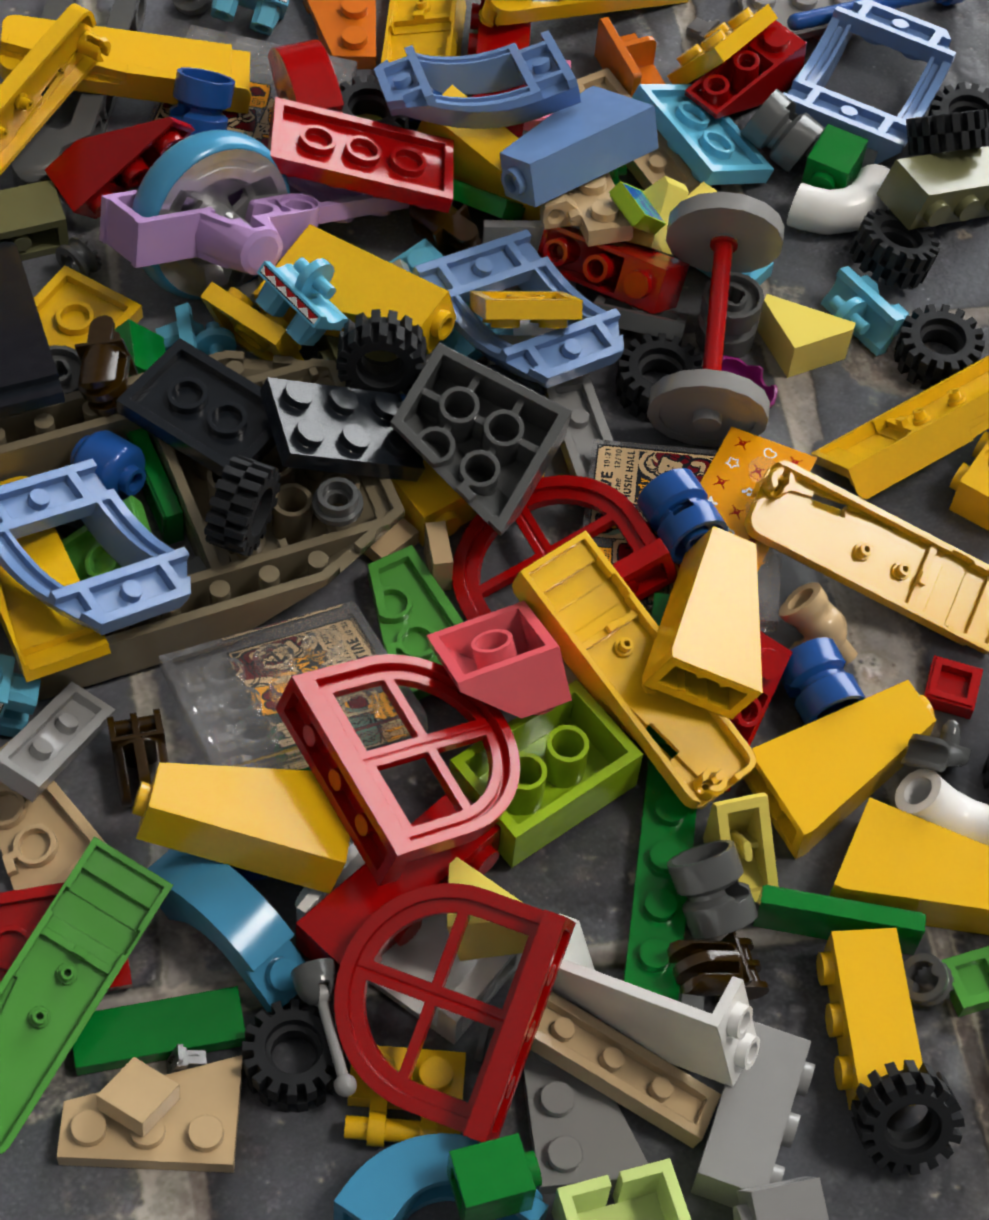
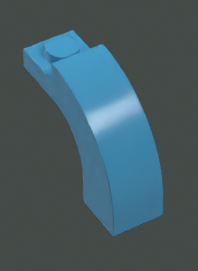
(235, 919)
(407, 1179)

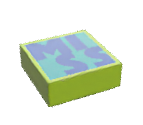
(636, 208)

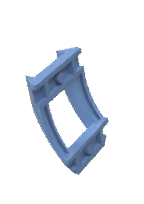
(877, 26)
(539, 67)
(512, 262)
(151, 573)

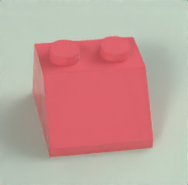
(505, 661)

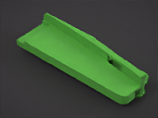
(68, 971)

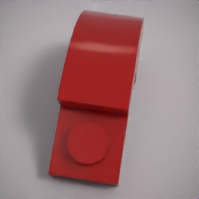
(305, 75)

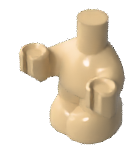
(817, 618)

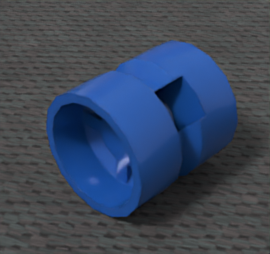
(202, 98)
(678, 510)
(818, 680)

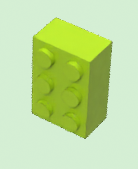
(568, 771)

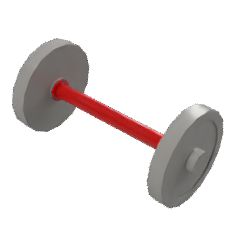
(721, 237)

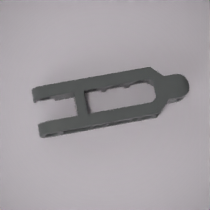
(92, 110)

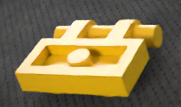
(434, 1069)

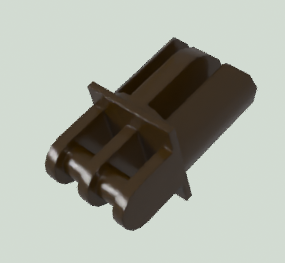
(445, 231)
(104, 366)
(136, 749)
(708, 966)

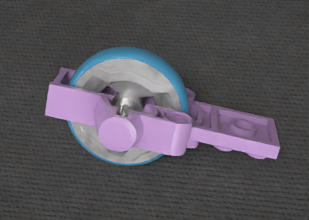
(220, 211)

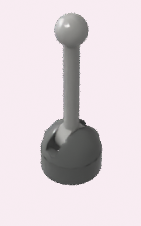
(316, 986)

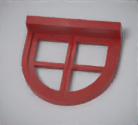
(643, 570)
(352, 773)
(513, 1024)

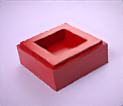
(952, 686)

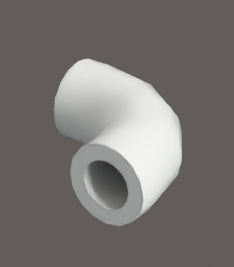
(838, 209)
(936, 801)

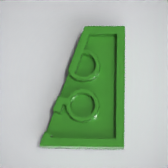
(409, 605)

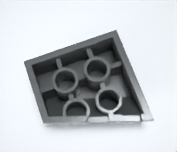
(481, 433)

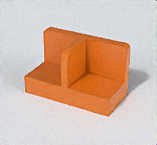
(626, 56)

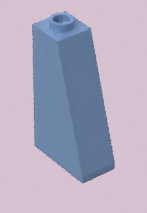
(578, 146)

